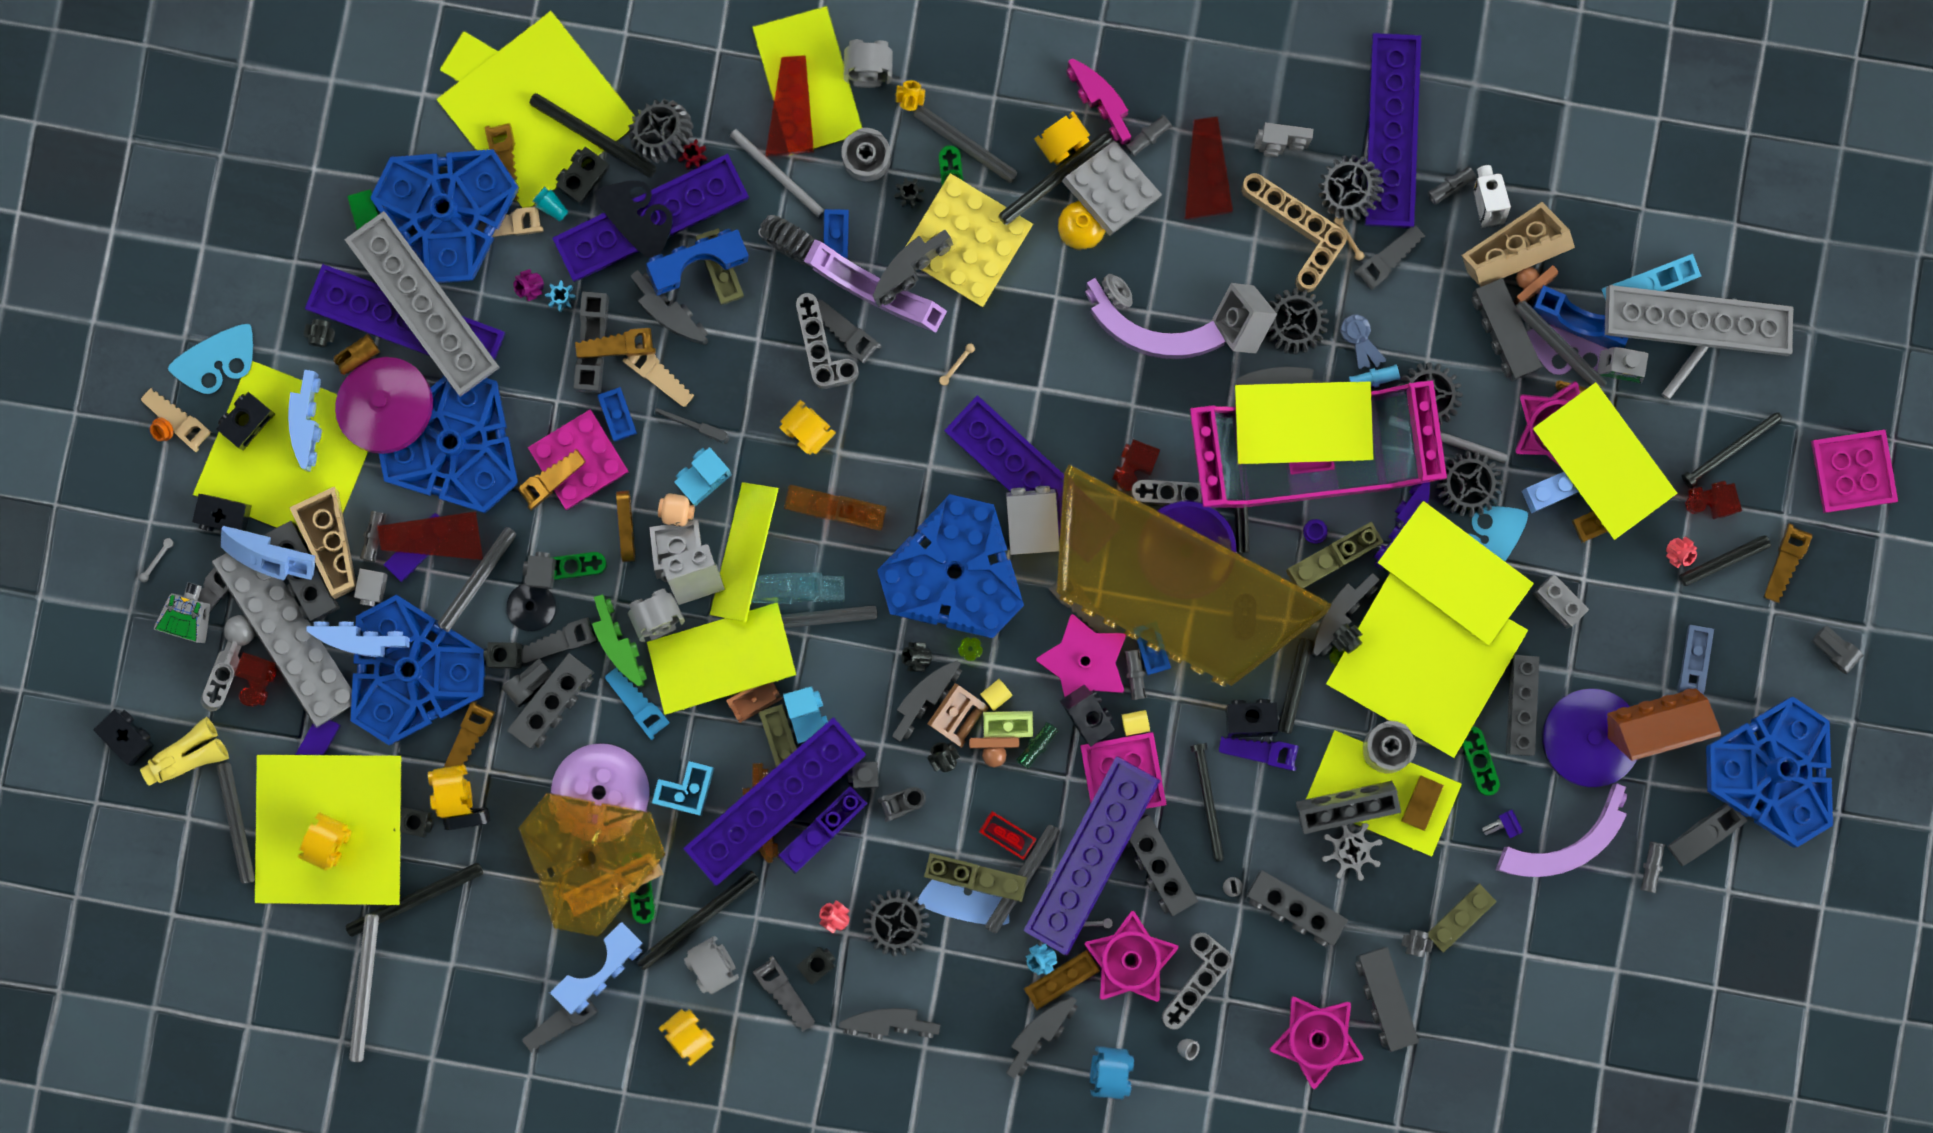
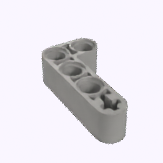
(820, 340)
(1177, 487)
(1193, 985)

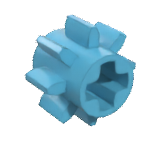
(563, 290)
(1041, 959)

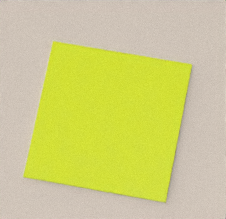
(499, 93)
(267, 469)
(1423, 666)
(347, 788)

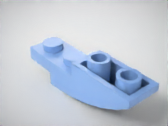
(302, 430)
(258, 554)
(349, 639)

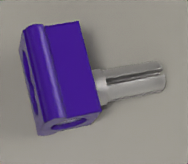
(1508, 821)

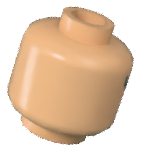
(675, 510)

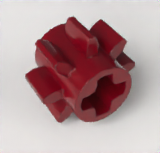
(695, 160)

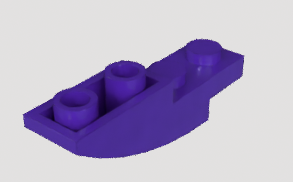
(1405, 510)
(822, 830)

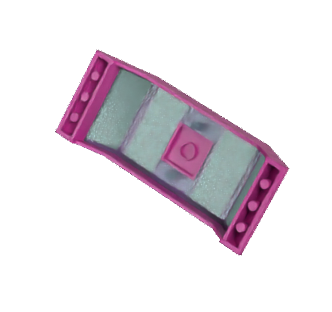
(1404, 455)

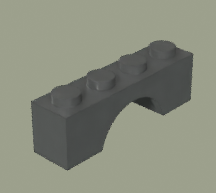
(593, 325)

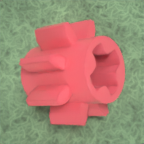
(1681, 552)
(834, 916)

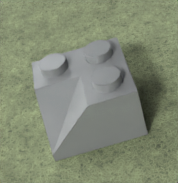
(1244, 318)

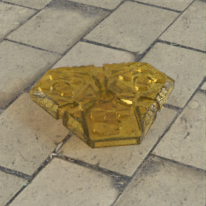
(561, 836)

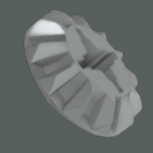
(1117, 291)

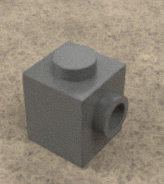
(539, 570)
(864, 775)

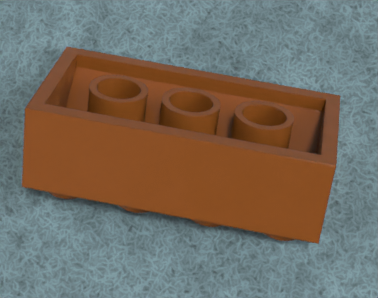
(1662, 724)

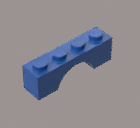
(725, 250)
(1561, 313)

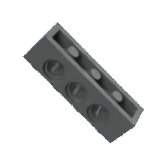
(324, 603)
(1522, 705)
(522, 727)
(1348, 807)
(1184, 896)
(1333, 922)

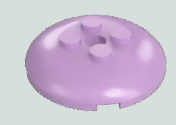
(606, 767)

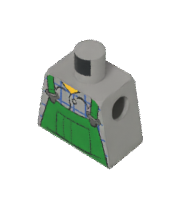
(1624, 364)
(185, 615)

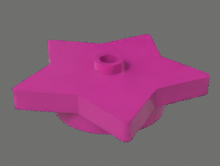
(1535, 411)
(1081, 642)
(1149, 955)
(1334, 1048)

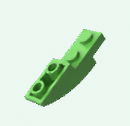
(620, 652)

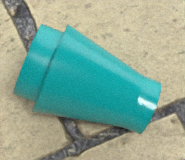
(550, 204)

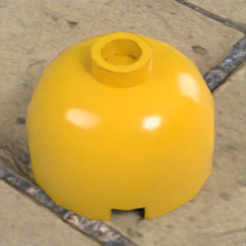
(1079, 227)

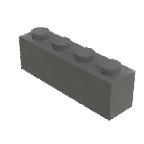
(1506, 330)
(1387, 999)

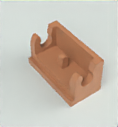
(753, 701)

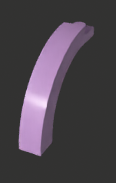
(863, 284)
(1149, 342)
(1575, 855)

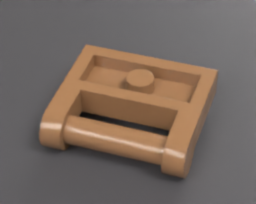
(953, 711)

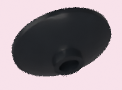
(537, 618)

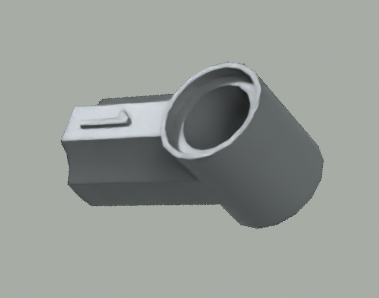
(1841, 653)
(522, 686)

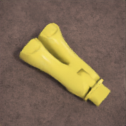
(172, 760)

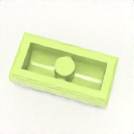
(1008, 724)

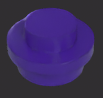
(1315, 531)

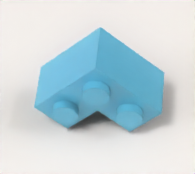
(703, 477)
(805, 712)
(691, 794)

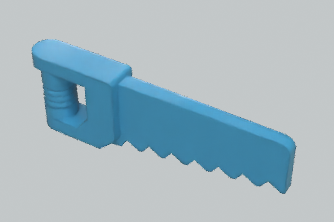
(636, 703)

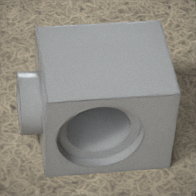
(370, 587)

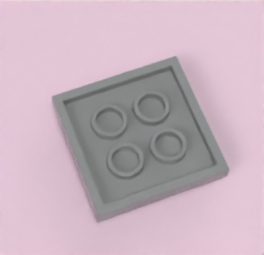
(1112, 188)

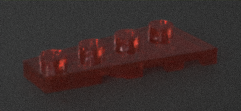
(791, 114)
(1208, 179)
(438, 536)

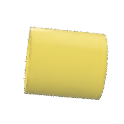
(996, 694)
(1135, 723)

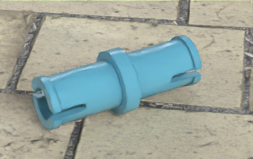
(1378, 376)

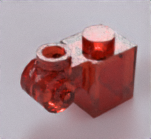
(1137, 458)
(1721, 499)
(259, 674)

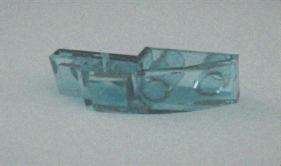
(798, 587)

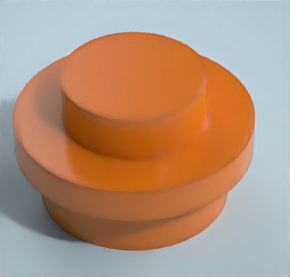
(161, 429)

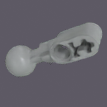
(238, 634)

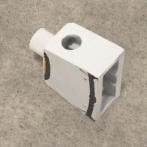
(1491, 197)

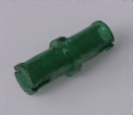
(1037, 745)

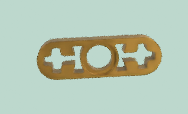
(625, 526)

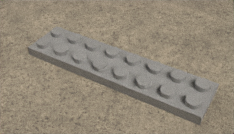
(422, 303)
(1698, 320)
(285, 636)

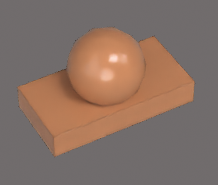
(1532, 282)
(994, 752)

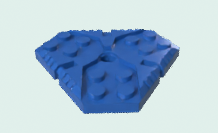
(476, 191)
(476, 469)
(964, 536)
(445, 673)
(1749, 773)

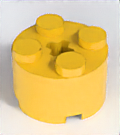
(1063, 137)
(807, 428)
(451, 791)
(324, 841)
(686, 1036)

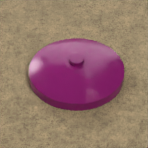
(384, 405)

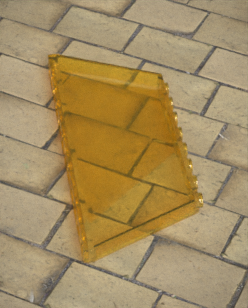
(1173, 583)

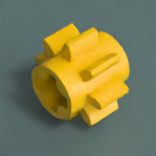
(910, 95)

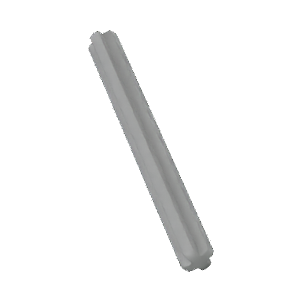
(364, 988)

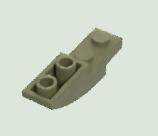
(1335, 556)
(975, 877)

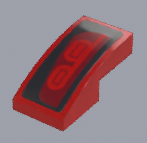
(1007, 835)

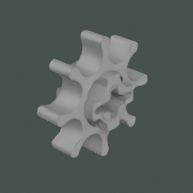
(1339, 854)

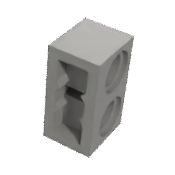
(1560, 601)

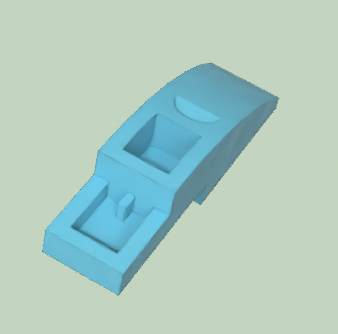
(1664, 276)

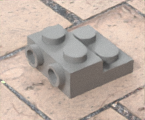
(1275, 138)
(672, 540)

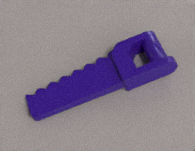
(1260, 751)

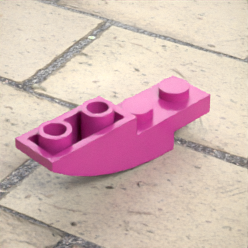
(1097, 91)

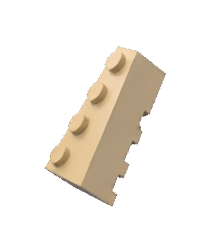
(1518, 245)
(326, 537)

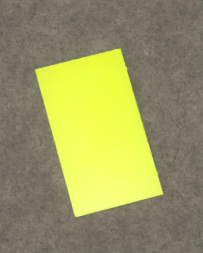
(830, 97)
(1304, 422)
(1605, 461)
(1455, 573)
(721, 659)
(1346, 769)

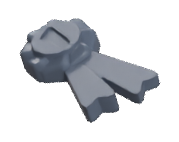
(1356, 330)

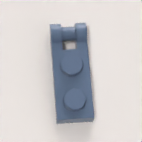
(1696, 658)

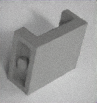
(1032, 520)
(692, 574)

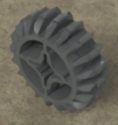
(675, 131)
(1347, 196)
(786, 238)
(1312, 308)
(1450, 394)
(1459, 478)
(902, 907)

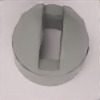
(1227, 888)
(1188, 1049)

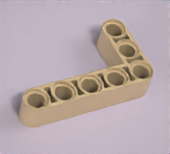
(1299, 224)

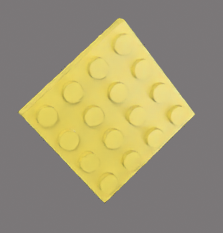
(980, 240)

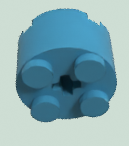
(1110, 1072)

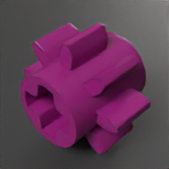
(528, 285)

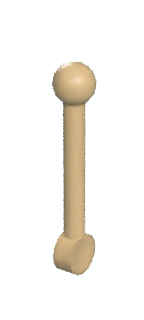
(1359, 255)
(944, 380)

